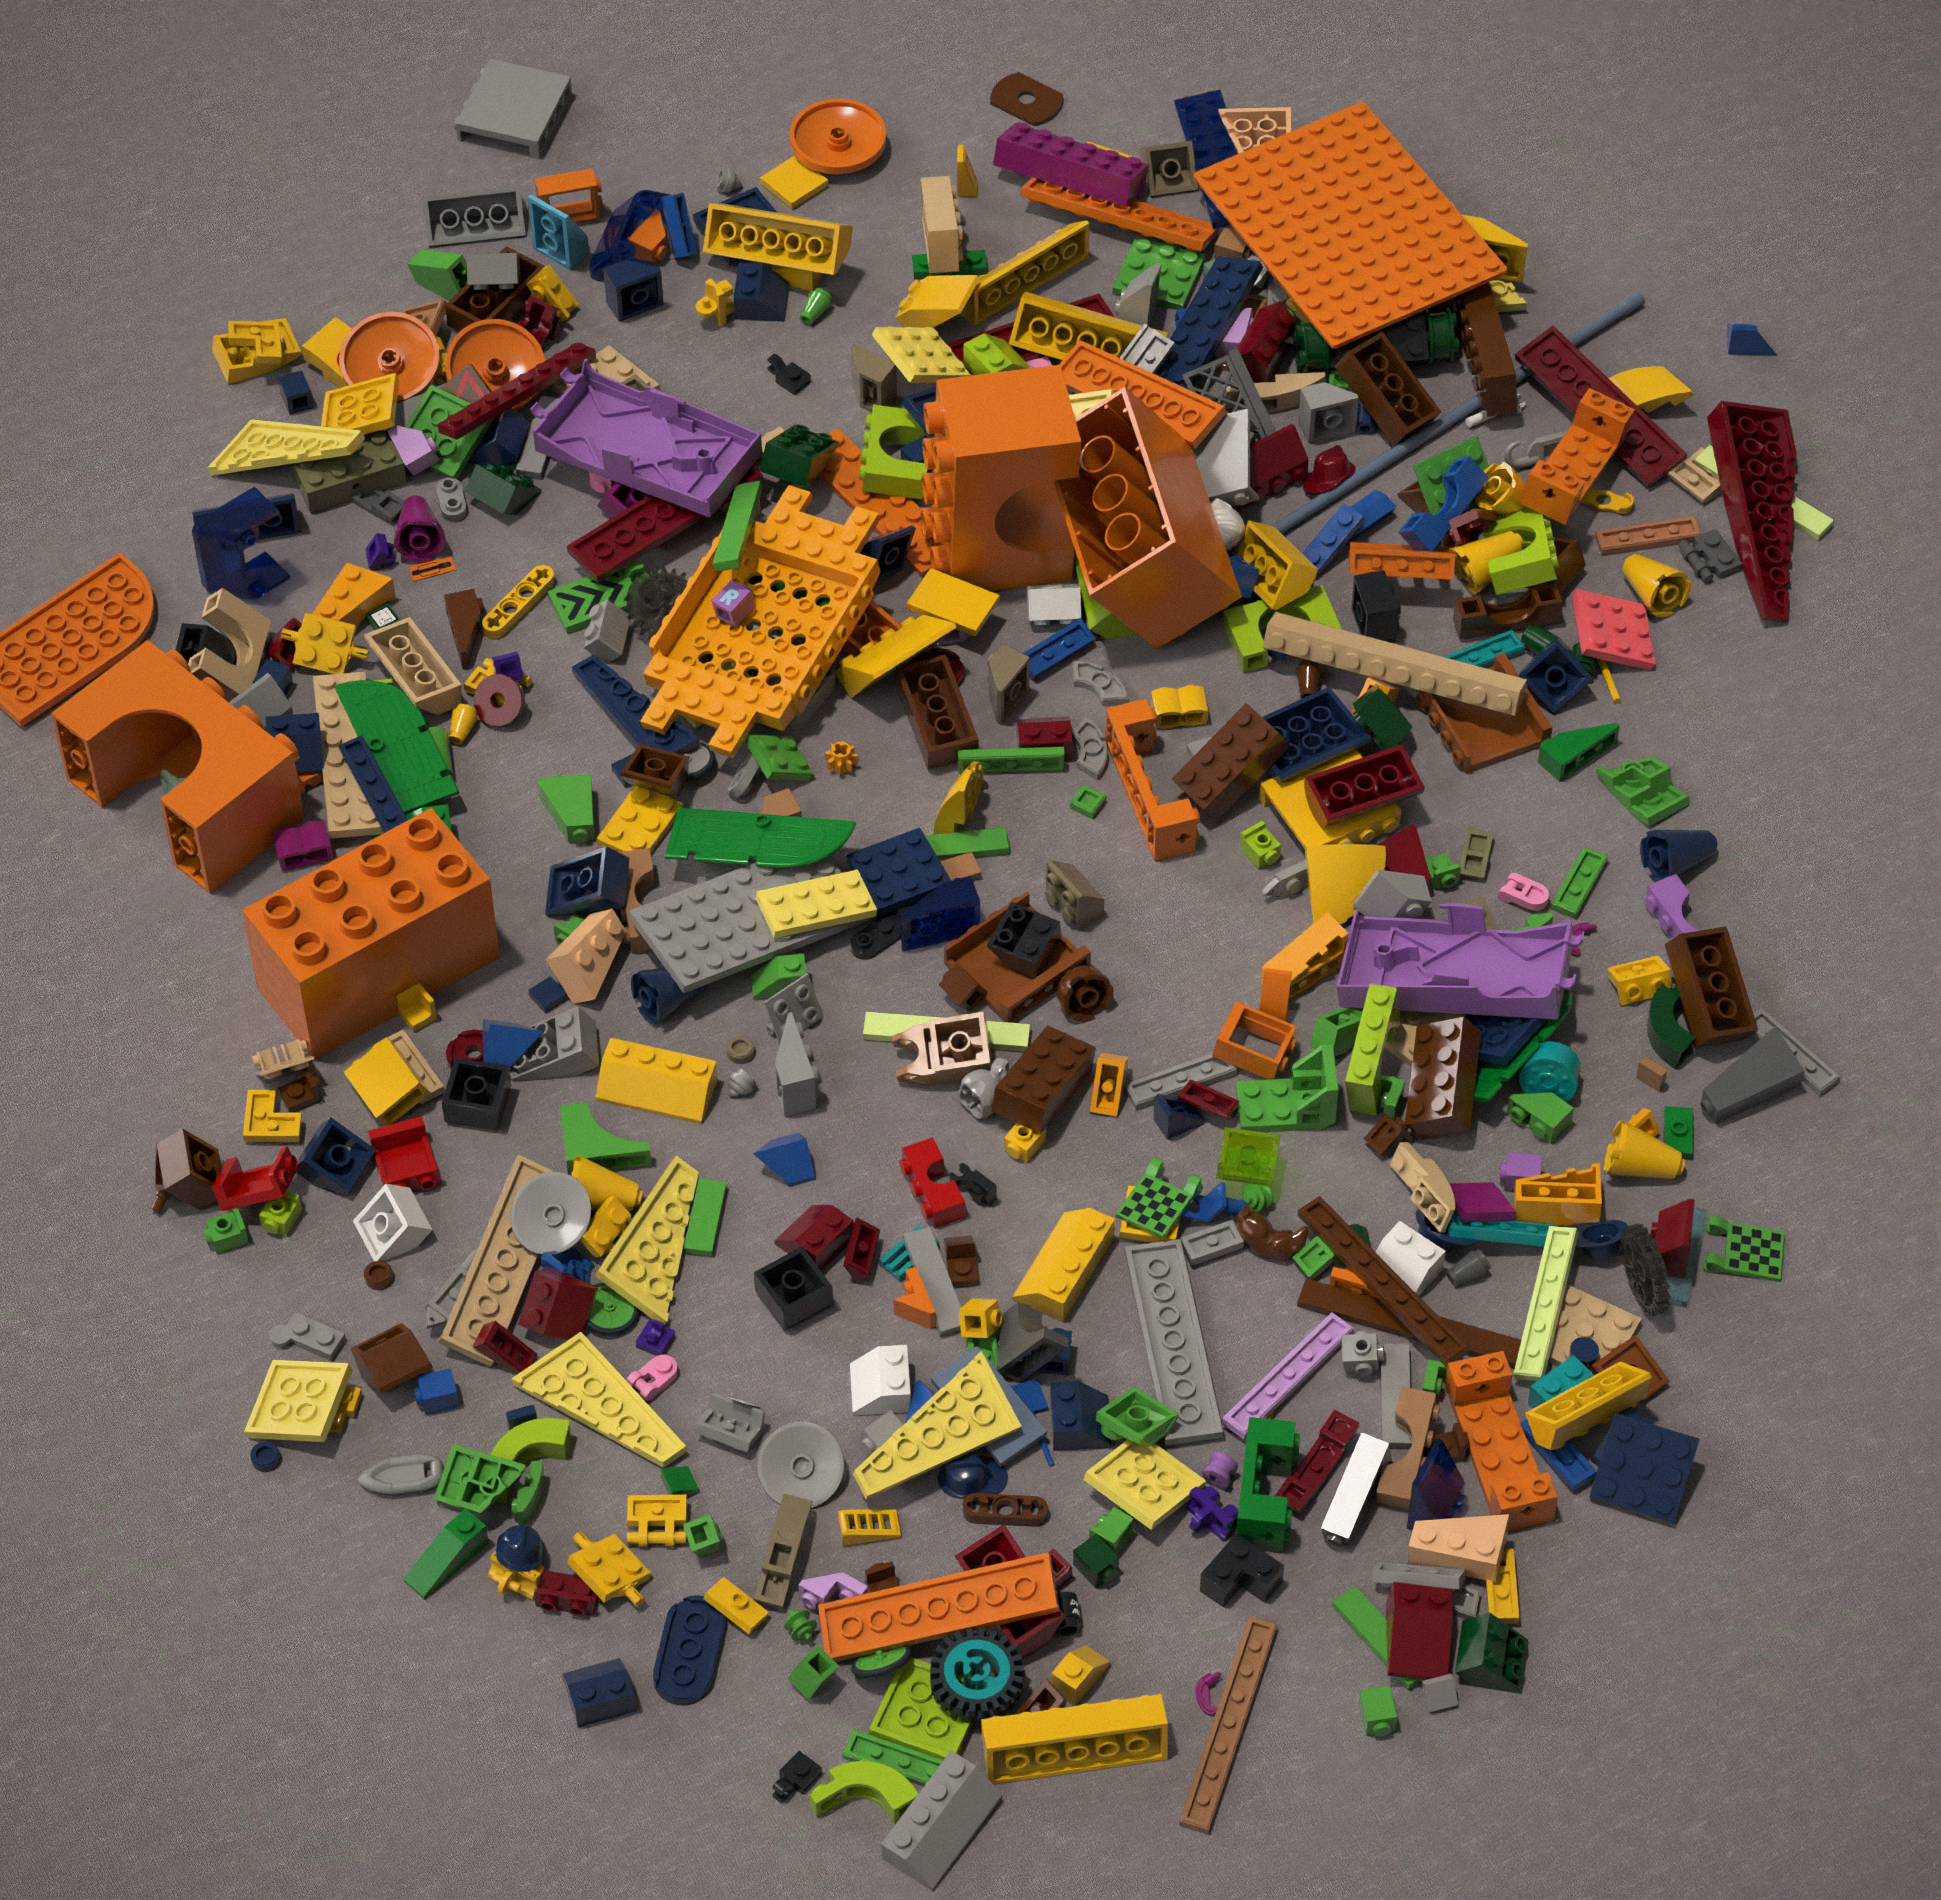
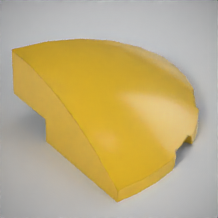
(960, 800)
(1339, 875)

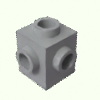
(1362, 1352)

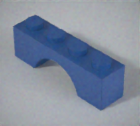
(1462, 483)

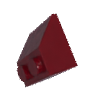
(1045, 733)
(821, 1232)
(1674, 1236)
(557, 1304)

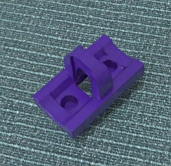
(1203, 1504)

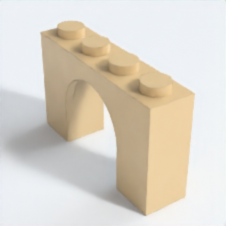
(248, 634)

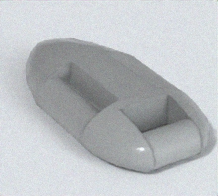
(402, 1474)

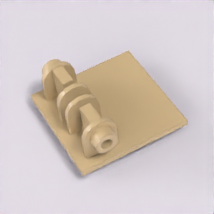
(297, 1059)

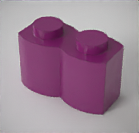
(303, 845)

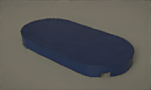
(688, 1651)

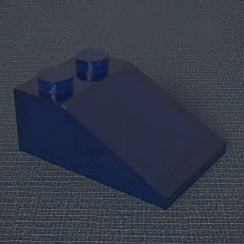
(941, 915)
(1437, 1488)

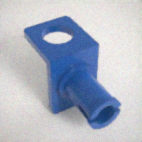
(1214, 1204)

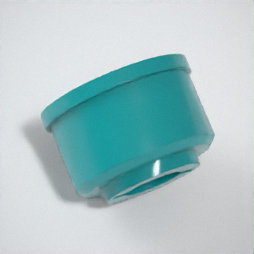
(1551, 1069)

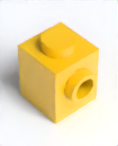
(980, 1318)

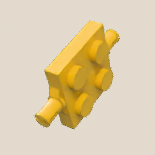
(324, 644)
(609, 1568)

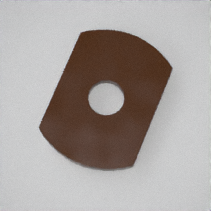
(1041, 110)

